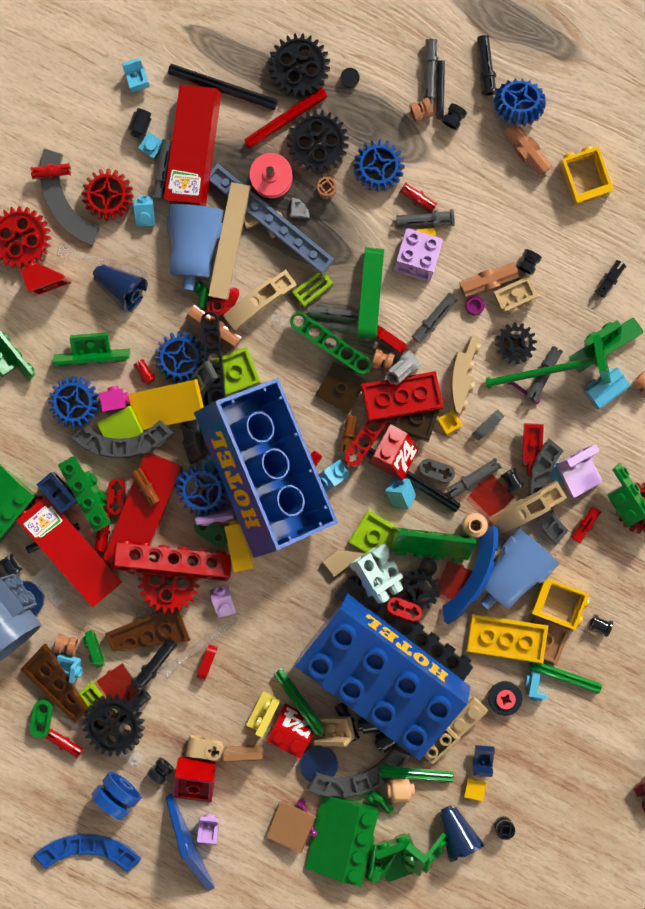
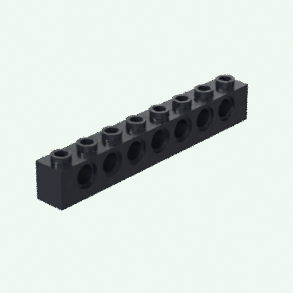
(462, 665)

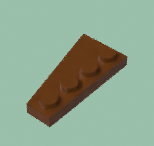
(149, 631)
(53, 681)

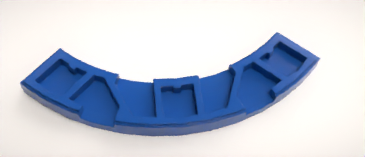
(478, 579)
(87, 844)

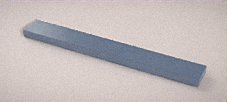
(275, 223)

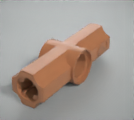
(527, 149)
(489, 279)
(229, 338)

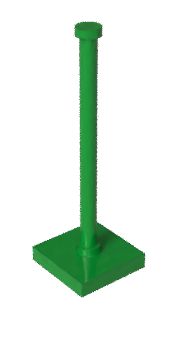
(598, 360)

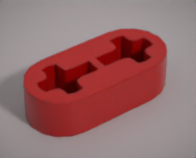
(391, 340)
(112, 495)
(402, 614)
(207, 662)

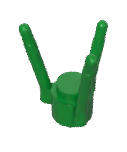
(374, 869)

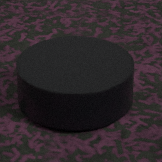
(350, 77)

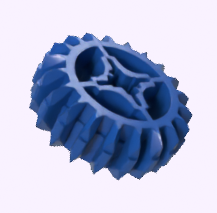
(519, 102)
(374, 149)
(182, 348)
(71, 410)
(206, 497)

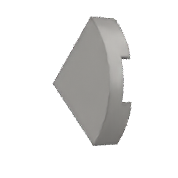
(299, 209)

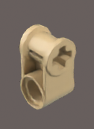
(201, 748)

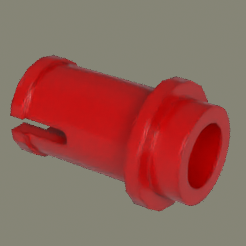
(145, 373)

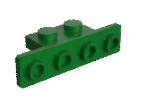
(613, 336)
(91, 348)
(12, 358)
(86, 492)
(627, 497)

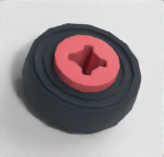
(498, 695)

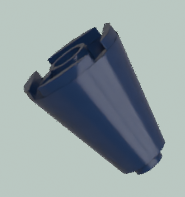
(120, 286)
(460, 836)

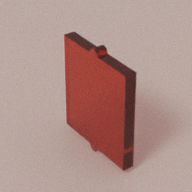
(491, 495)
(453, 579)
(118, 682)

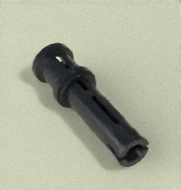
(487, 74)
(149, 670)

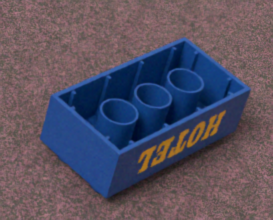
(265, 467)
(384, 677)

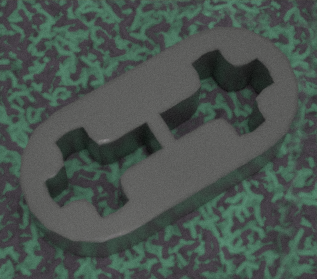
(488, 424)
(438, 465)

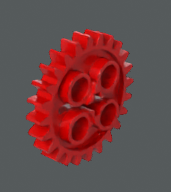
(28, 253)
(179, 597)

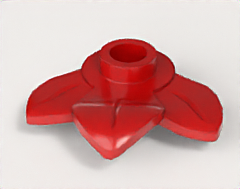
(225, 305)

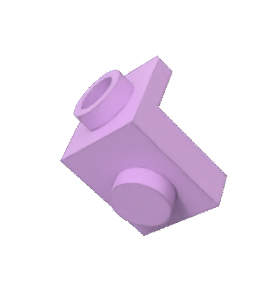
(222, 601)
(208, 830)

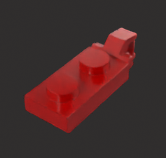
(531, 444)

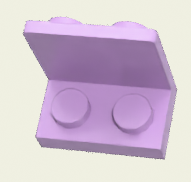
(418, 255)
(579, 471)
(223, 515)

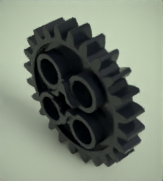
(291, 49)
(331, 151)
(124, 738)

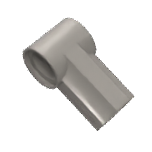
(406, 366)

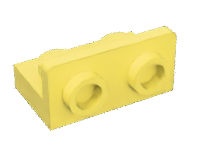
(263, 713)

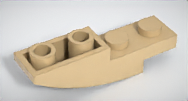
(259, 300)
(460, 382)
(528, 508)
(464, 721)

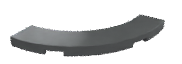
(59, 205)
(192, 440)
(122, 447)
(539, 479)
(358, 783)

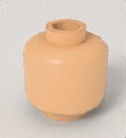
(481, 525)
(399, 790)

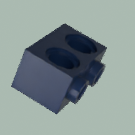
(57, 492)

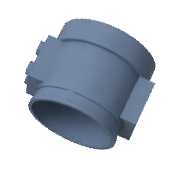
(16, 617)

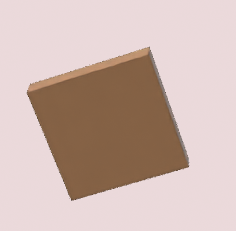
(555, 640)
(243, 753)
(291, 827)

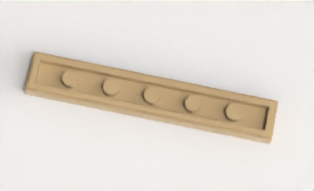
(229, 241)

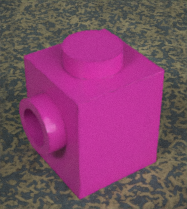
(113, 399)

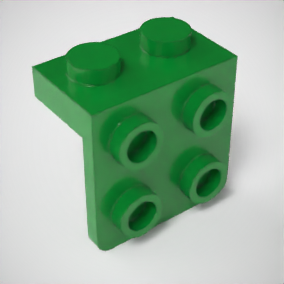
(387, 848)
(417, 861)

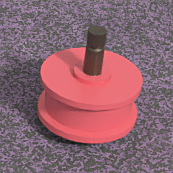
(271, 175)

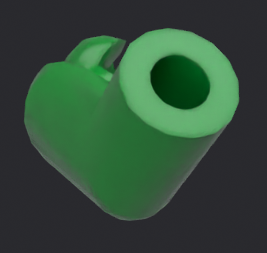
(202, 291)
(382, 801)

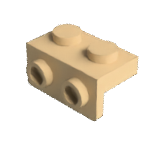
(515, 295)
(337, 731)

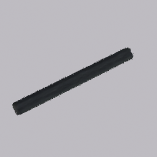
(222, 86)
(426, 488)

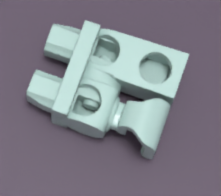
(376, 578)

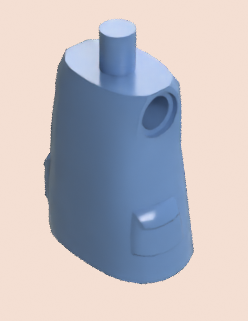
(193, 240)
(517, 570)

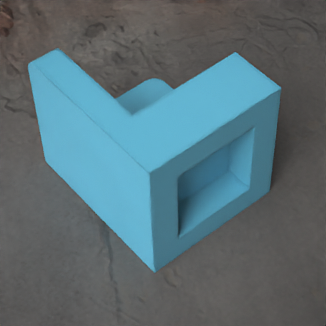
(400, 493)

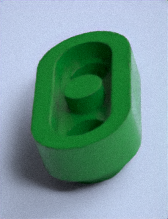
(211, 532)
(96, 657)
(40, 717)

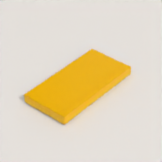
(167, 403)
(507, 638)

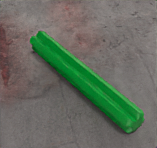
(566, 677)
(299, 702)
(416, 774)

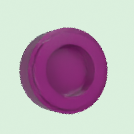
(474, 305)

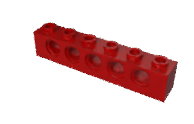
(123, 562)

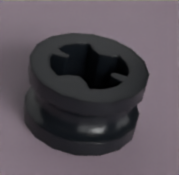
(432, 562)

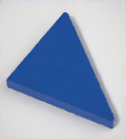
(186, 844)

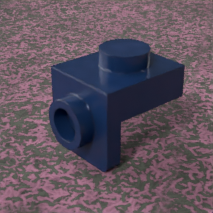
(483, 761)

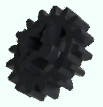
(523, 349)
(426, 590)

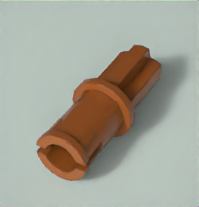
(348, 433)
(145, 487)

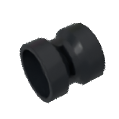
(454, 116)
(529, 261)
(160, 770)
(504, 824)

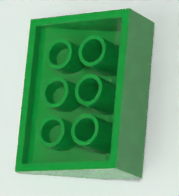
(13, 500)
(431, 543)
(342, 839)

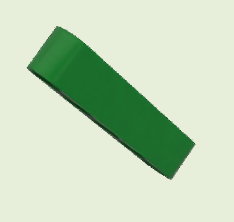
(370, 293)
(336, 349)

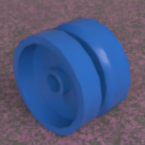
(116, 796)

